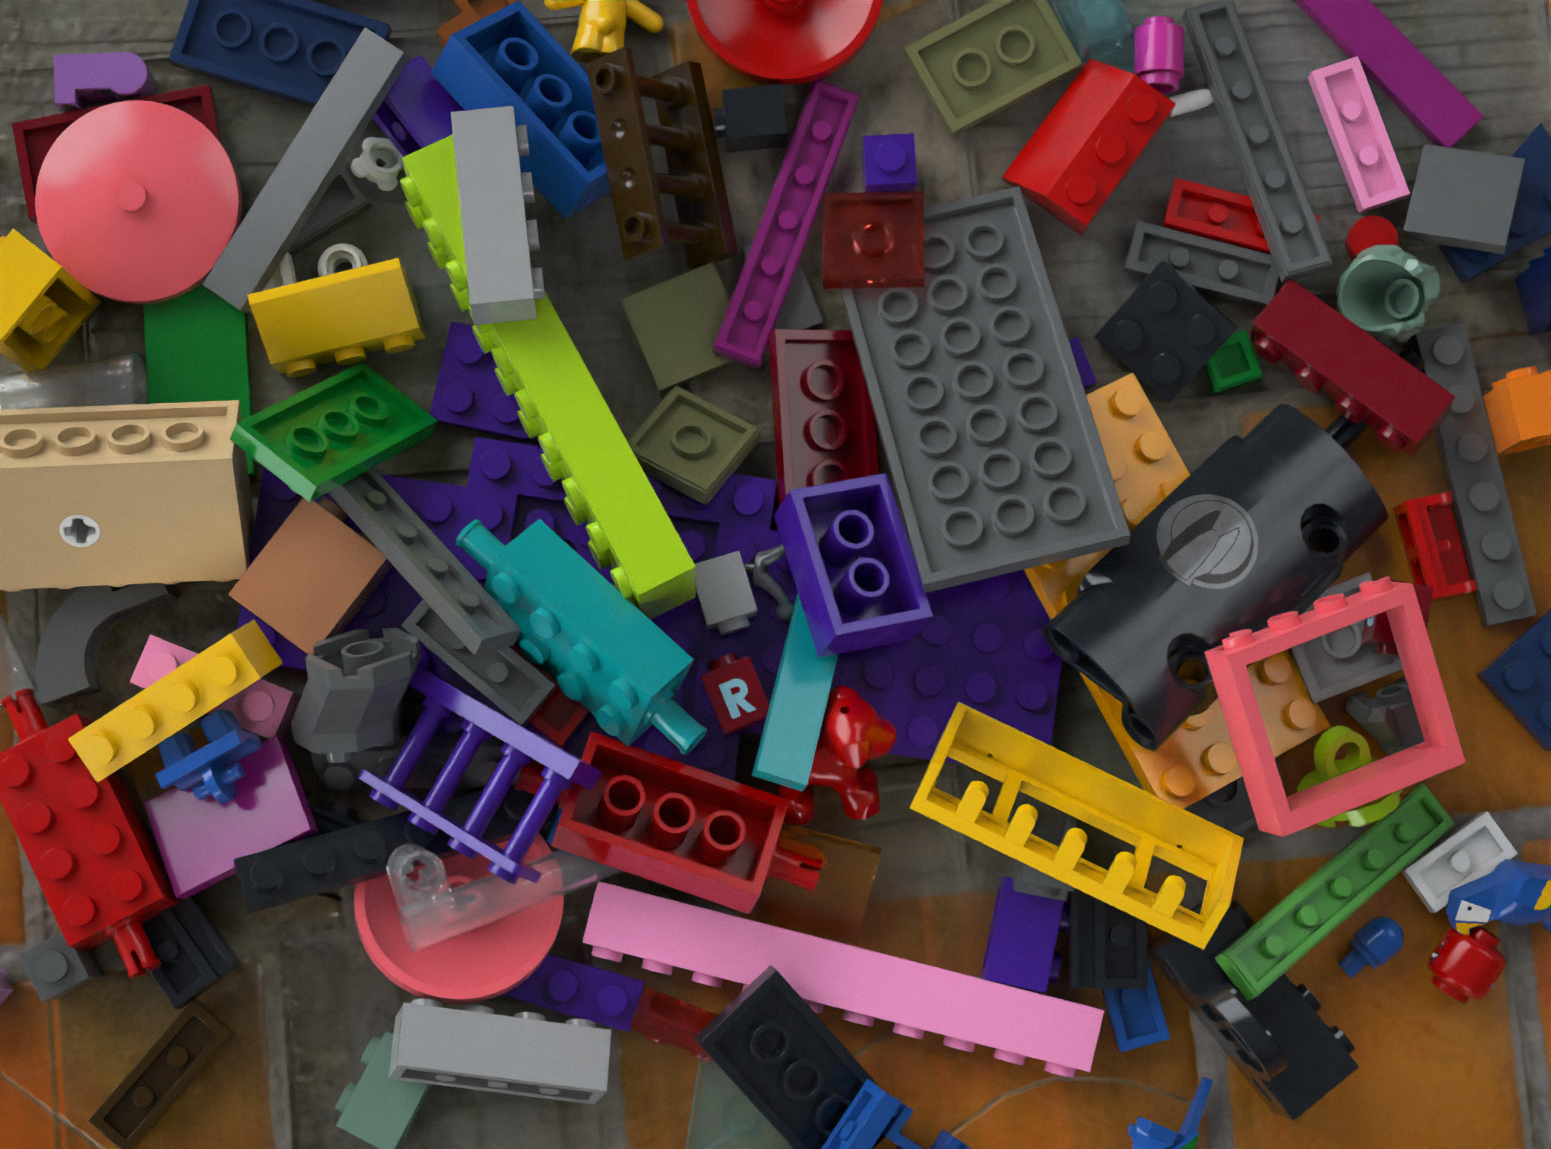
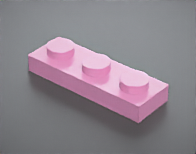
(1358, 135)

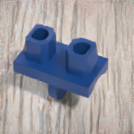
(188, 766)

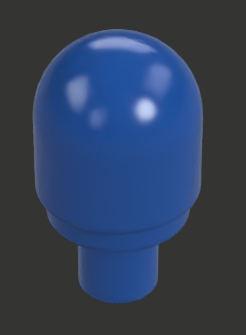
(1373, 945)

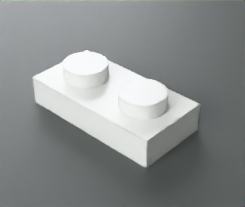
(1457, 860)

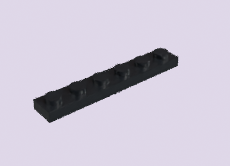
(360, 852)

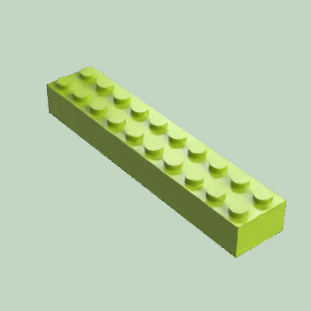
(562, 409)

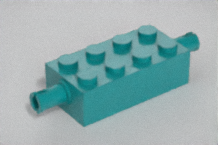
(586, 634)

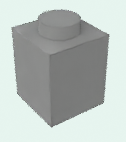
(725, 593)

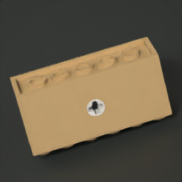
(123, 495)

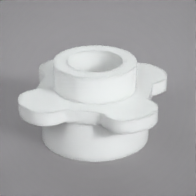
(380, 151)

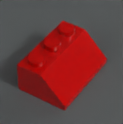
(1089, 143)

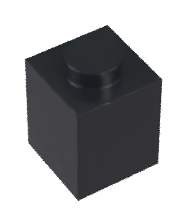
(752, 118)

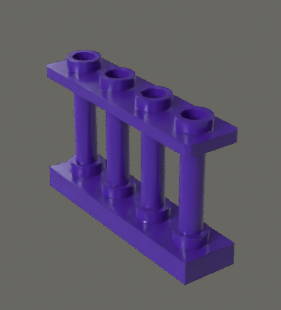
(519, 749)

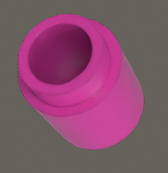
(1159, 53)

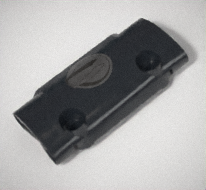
(1215, 563)

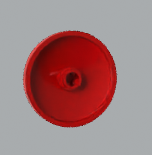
(784, 38)

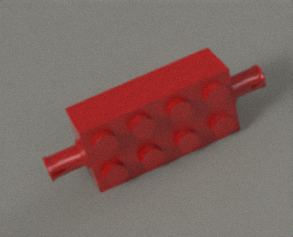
(675, 825)
(81, 838)

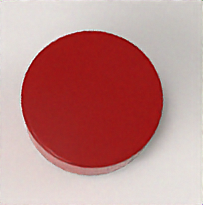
(1369, 232)

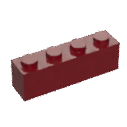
(1351, 369)

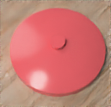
(138, 201)
(466, 966)

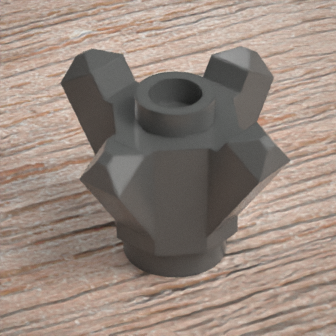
(1388, 716)

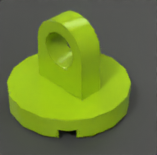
(1328, 768)

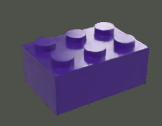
(852, 565)

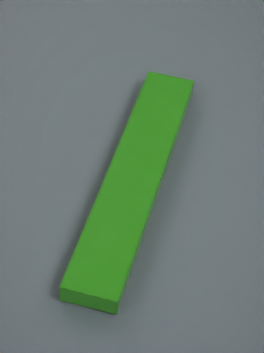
(1333, 893)

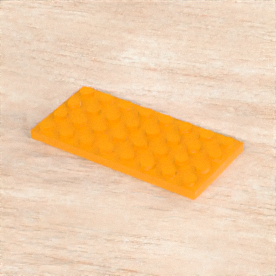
(1200, 752)

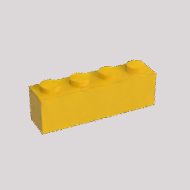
(175, 700)

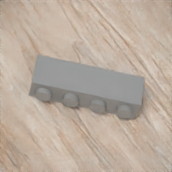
(494, 215)
(500, 1052)

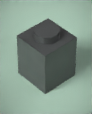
(58, 968)

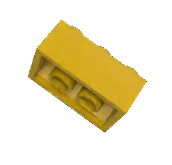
(37, 304)
(338, 317)

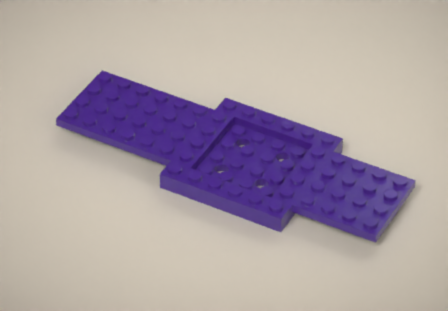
(975, 649)

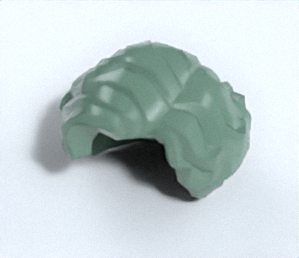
(1387, 293)

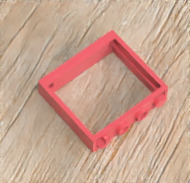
(1437, 753)

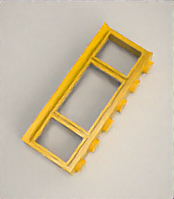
(1096, 799)

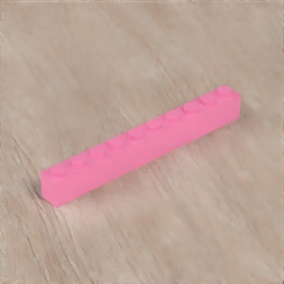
(845, 977)

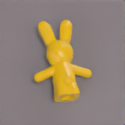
(604, 24)

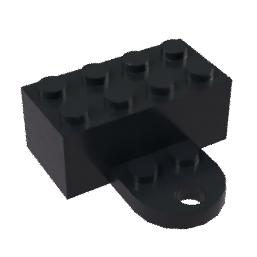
(1270, 1039)

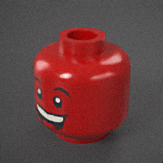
(1467, 964)

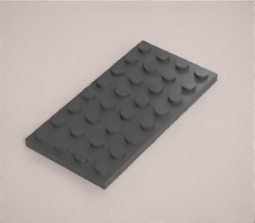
(984, 402)

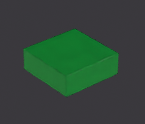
(1232, 364)

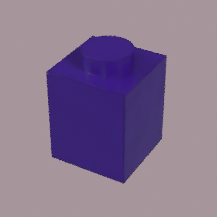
(889, 163)

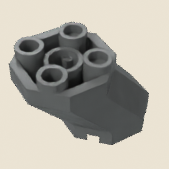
(355, 693)

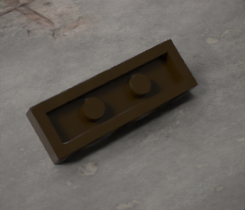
(162, 1076)

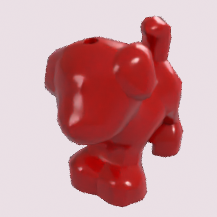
(847, 739)

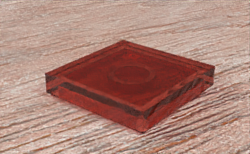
(873, 240)

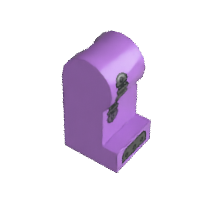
(99, 79)

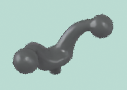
(763, 580)

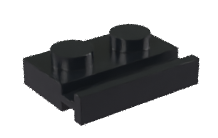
(1105, 945)
(189, 951)

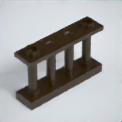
(690, 152)

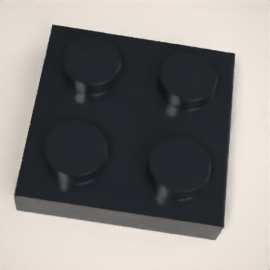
(1166, 331)

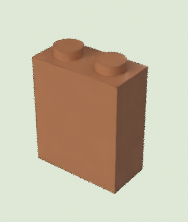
(312, 575)

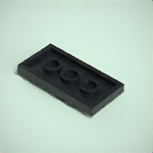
(785, 1061)

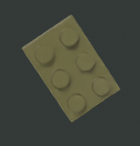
(991, 60)

